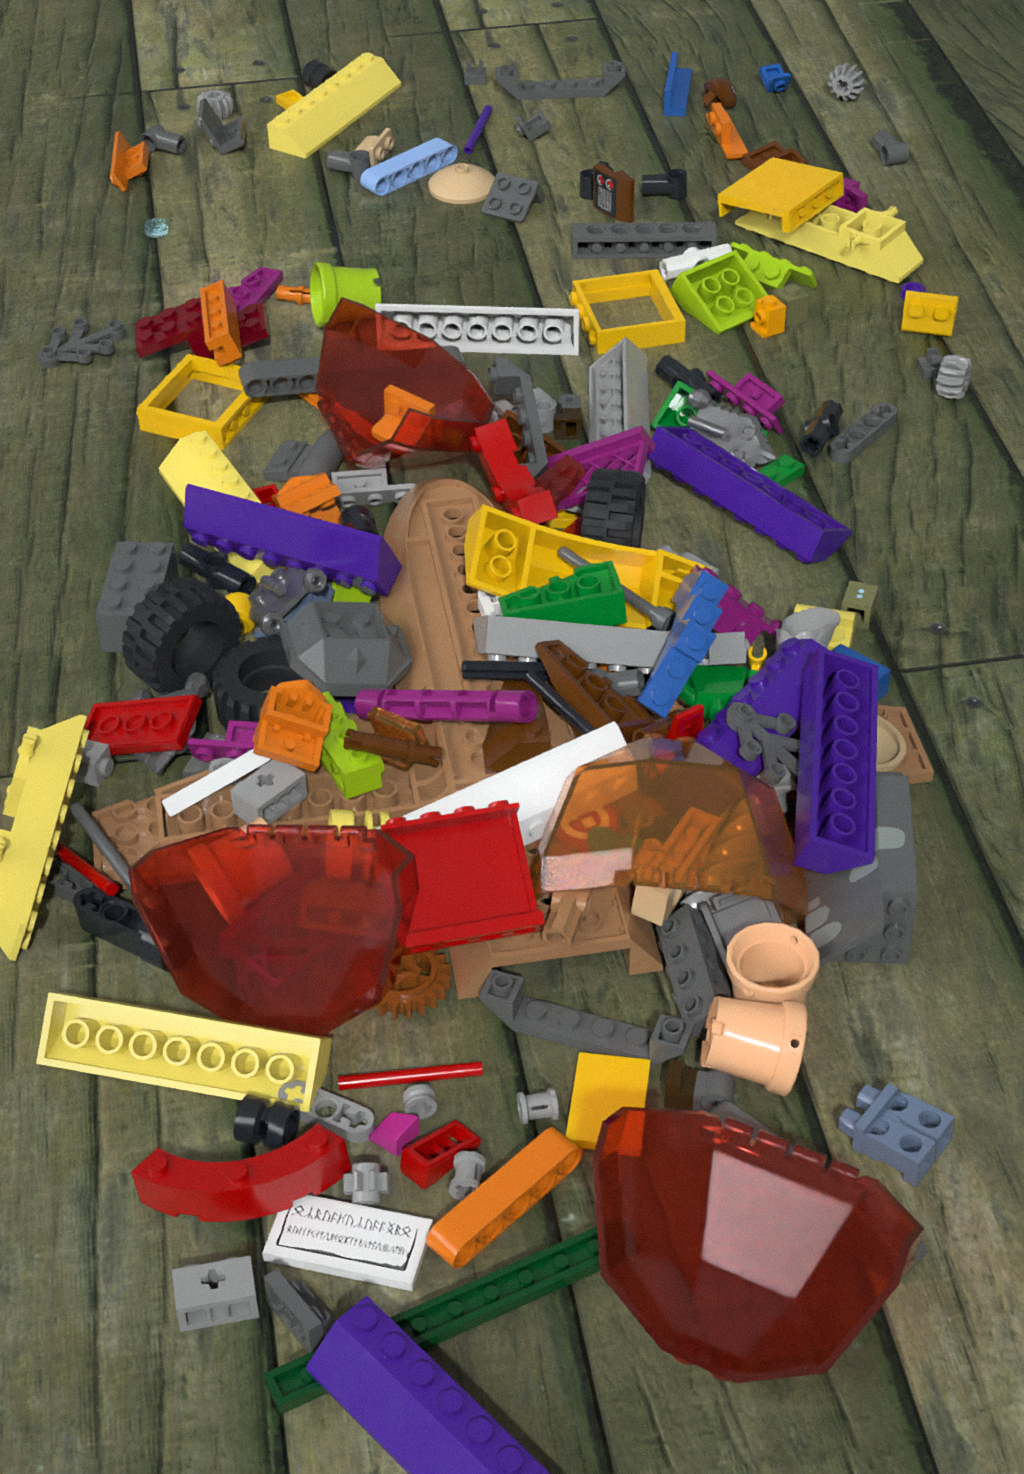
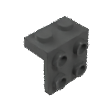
(222, 137)
(512, 198)

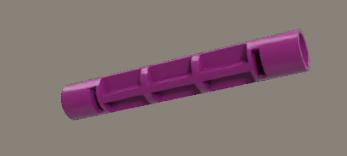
(451, 705)

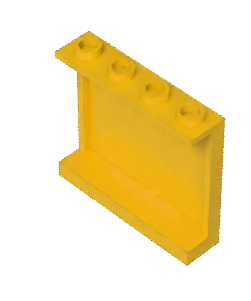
(785, 191)

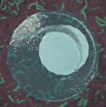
(156, 228)

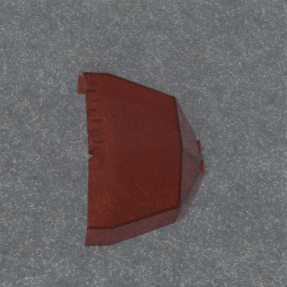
(367, 354)
(280, 922)
(742, 1249)

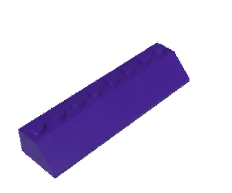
(747, 494)
(290, 540)
(769, 692)
(837, 764)
(411, 1400)

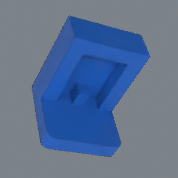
(774, 78)

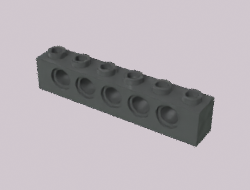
(640, 239)

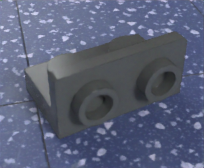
(298, 1309)

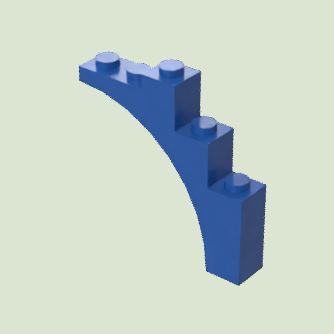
(687, 642)

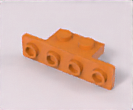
(725, 132)
(127, 161)

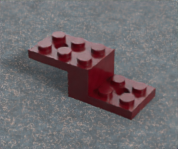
(186, 323)

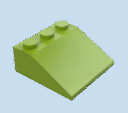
(719, 292)

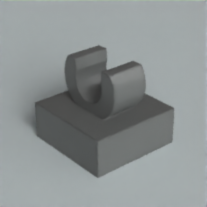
(475, 75)
(929, 364)

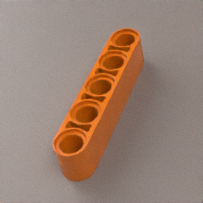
(503, 1198)

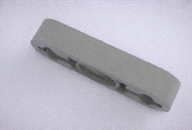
(336, 1123)

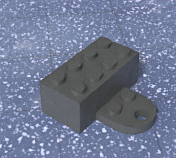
(131, 574)

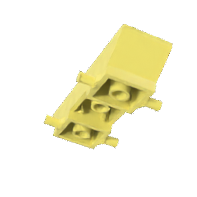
(860, 240)
(39, 805)

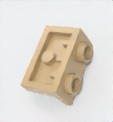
(377, 146)

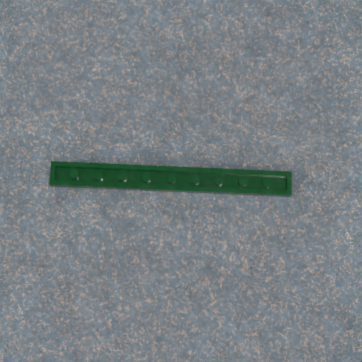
(461, 1309)

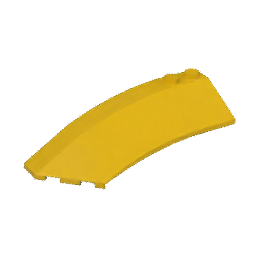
(514, 553)

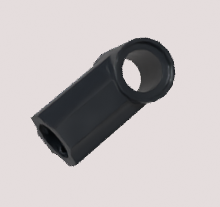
(586, 181)
(670, 184)

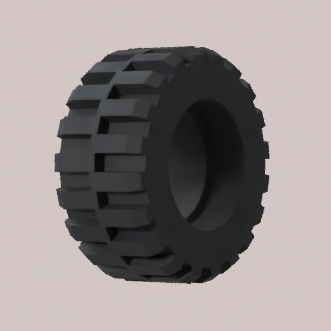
(615, 507)
(161, 622)
(244, 677)

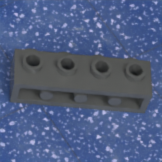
(692, 965)

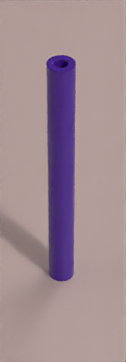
(478, 129)

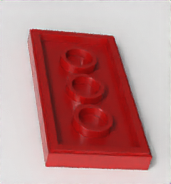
(143, 723)

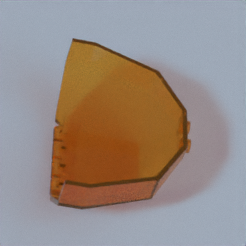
(674, 815)

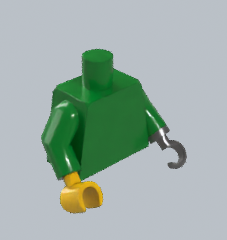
(716, 685)

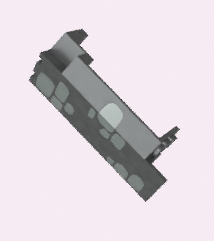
(870, 908)

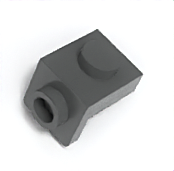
(533, 127)

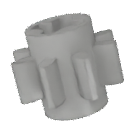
(366, 1183)

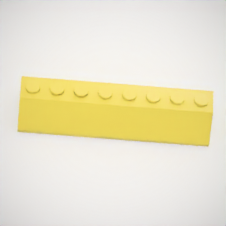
(332, 106)
(202, 463)
(180, 1049)

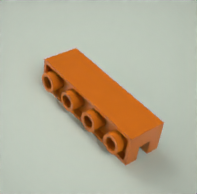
(220, 323)

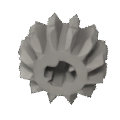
(844, 74)
(219, 101)
(954, 376)

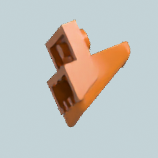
(395, 406)
(310, 497)
(293, 724)

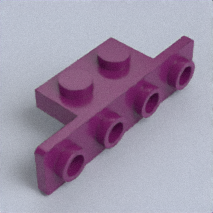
(752, 397)
(740, 615)
(236, 743)

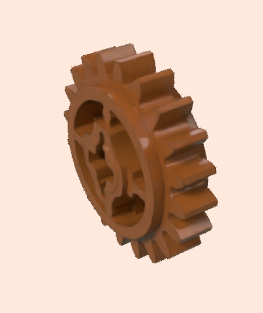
(416, 991)

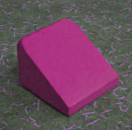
(396, 1132)

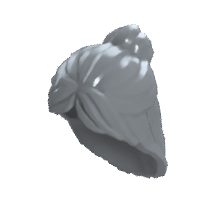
(809, 623)

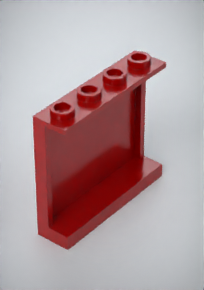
(469, 877)

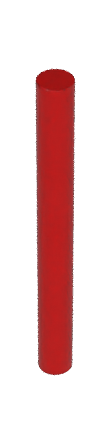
(86, 869)
(408, 1076)

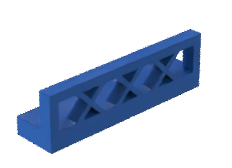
(677, 88)

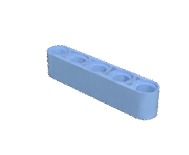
(408, 166)

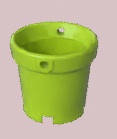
(332, 282)

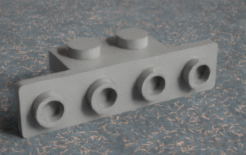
(367, 487)

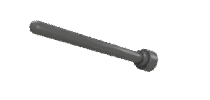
(661, 618)
(101, 842)

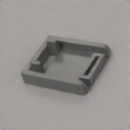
(734, 915)

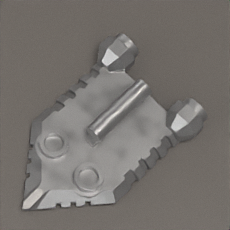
(730, 429)
(279, 593)
(196, 684)

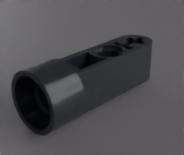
(116, 923)

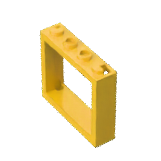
(627, 286)
(157, 420)

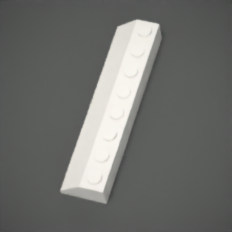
(492, 328)
(532, 782)

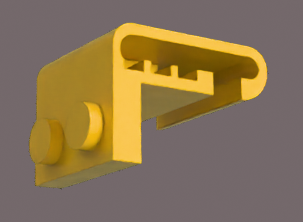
(929, 313)

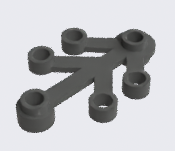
(52, 355)
(746, 722)

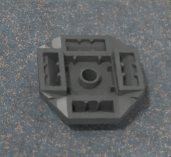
(345, 647)

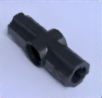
(673, 371)
(821, 427)
(216, 569)

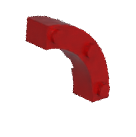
(510, 482)
(245, 1186)

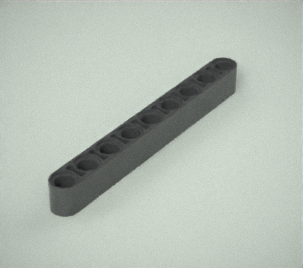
(291, 375)

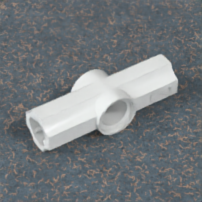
(690, 258)

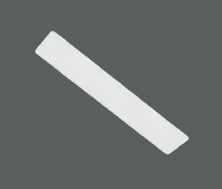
(213, 782)

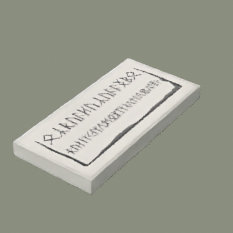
(349, 1241)

